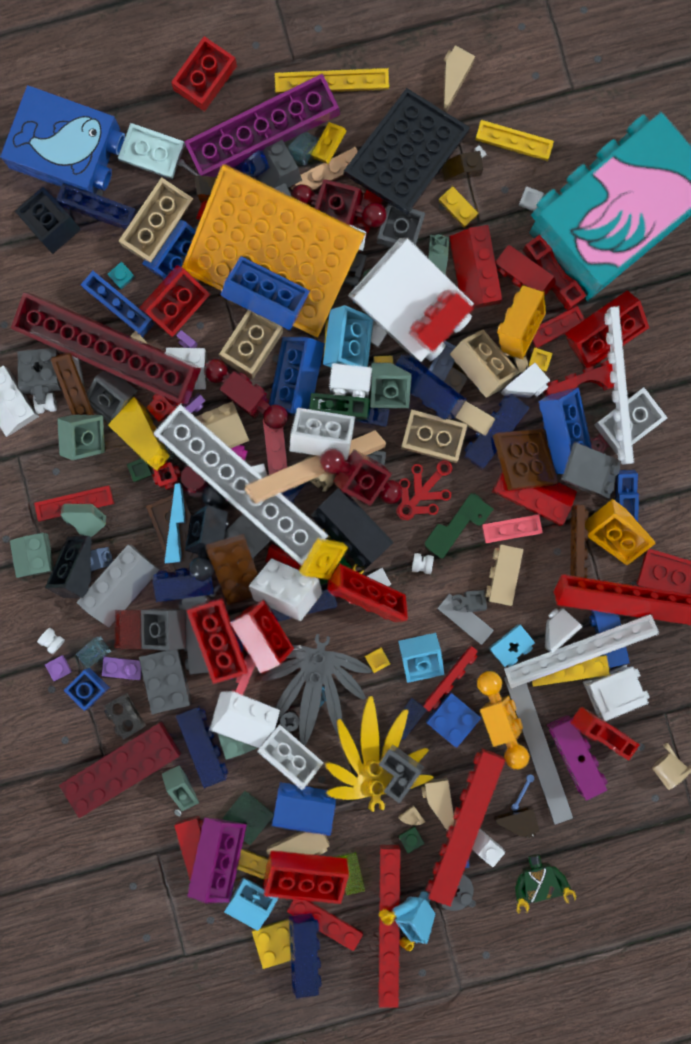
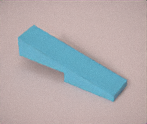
(173, 549)

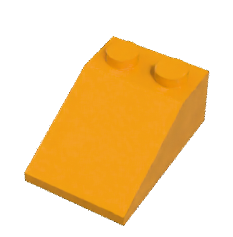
(618, 532)

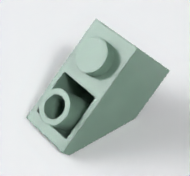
(439, 251)
(84, 518)

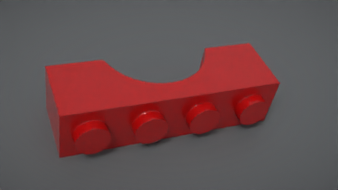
(565, 288)
(599, 376)
(605, 733)

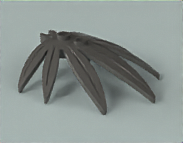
(316, 670)

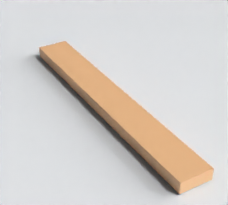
(306, 470)

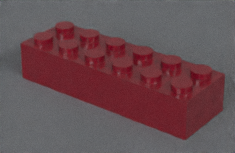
(120, 769)

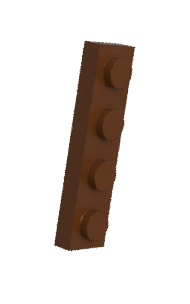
(71, 384)

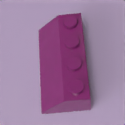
(216, 860)

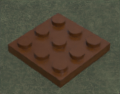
(525, 459)

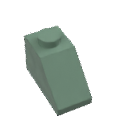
(179, 788)

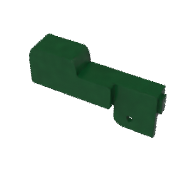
(444, 537)

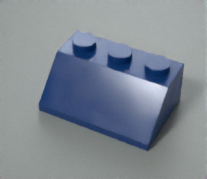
(173, 250)
(304, 809)

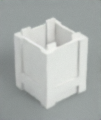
(616, 692)

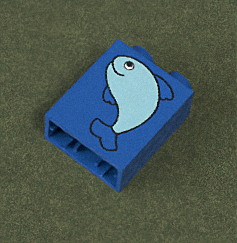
(62, 141)

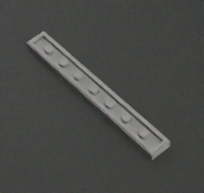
(540, 753)

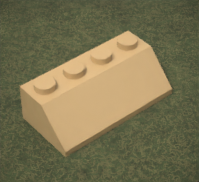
(155, 220)

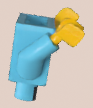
(414, 918)

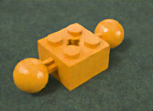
(502, 720)

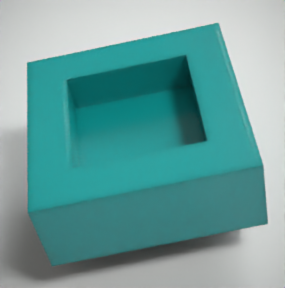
(121, 275)

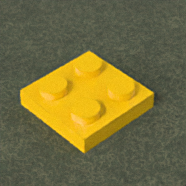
(323, 559)
(273, 943)

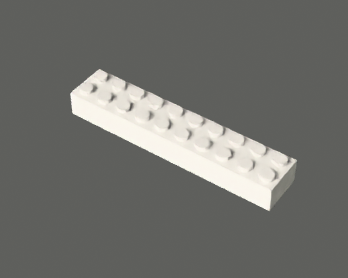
(230, 476)

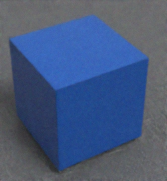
(87, 689)

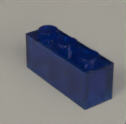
(179, 585)

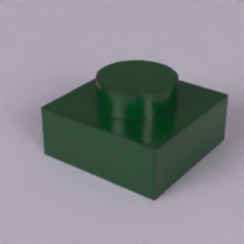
(139, 470)
(411, 839)

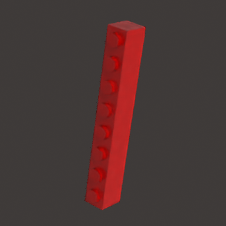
(623, 599)
(465, 827)
(389, 934)

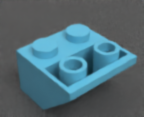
(250, 904)

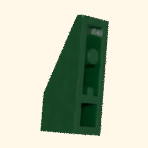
(344, 405)

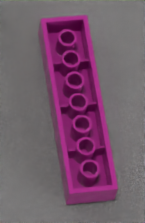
(263, 125)

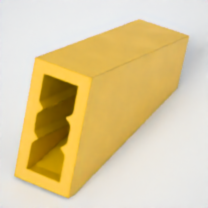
(138, 431)

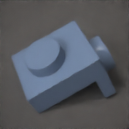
(100, 558)

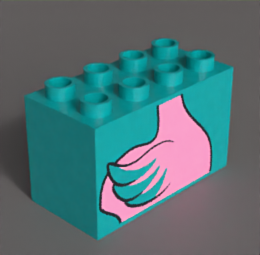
(619, 207)

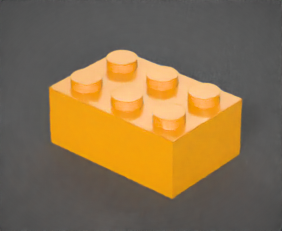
(521, 322)

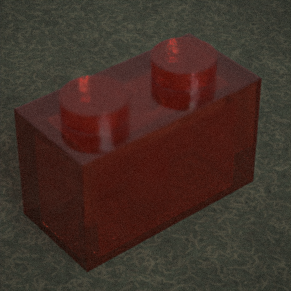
(128, 629)

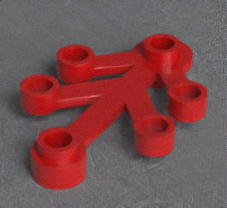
(422, 493)

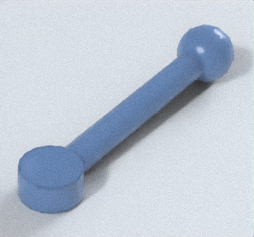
(530, 778)

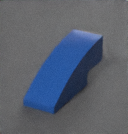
(626, 491)

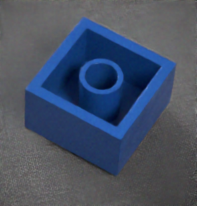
(453, 719)

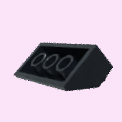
(352, 526)

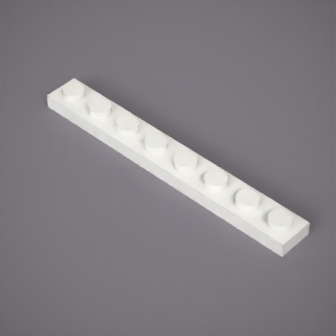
(617, 376)
(581, 651)

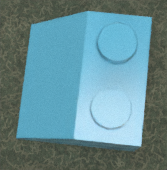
(421, 657)

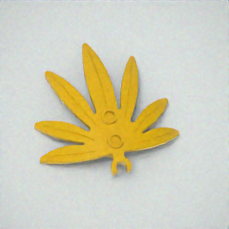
(371, 777)

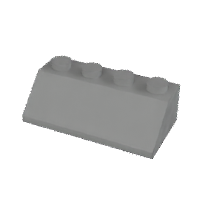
(118, 585)

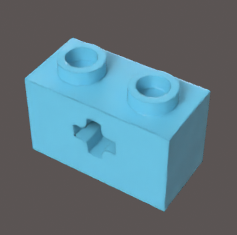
(516, 636)

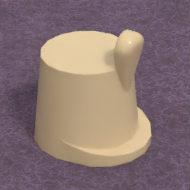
(671, 769)

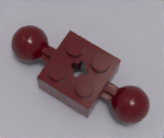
(350, 197)
(245, 395)
(361, 476)

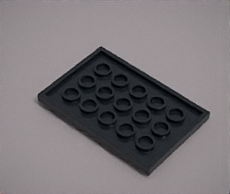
(406, 151)

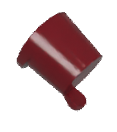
(192, 482)

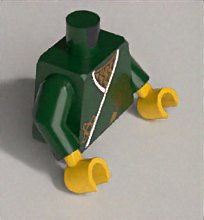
(540, 883)

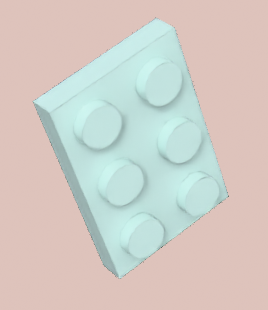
(151, 151)

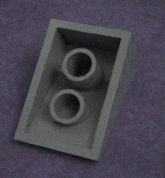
(591, 471)

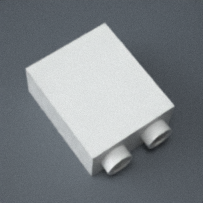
(399, 293)

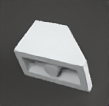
(487, 848)

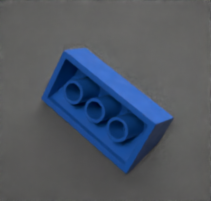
(264, 293)
(296, 373)
(564, 425)

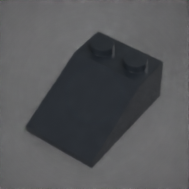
(48, 220)
(72, 569)

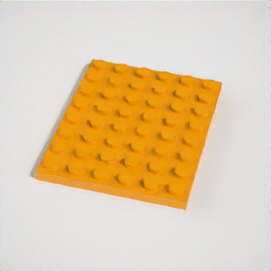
(276, 234)

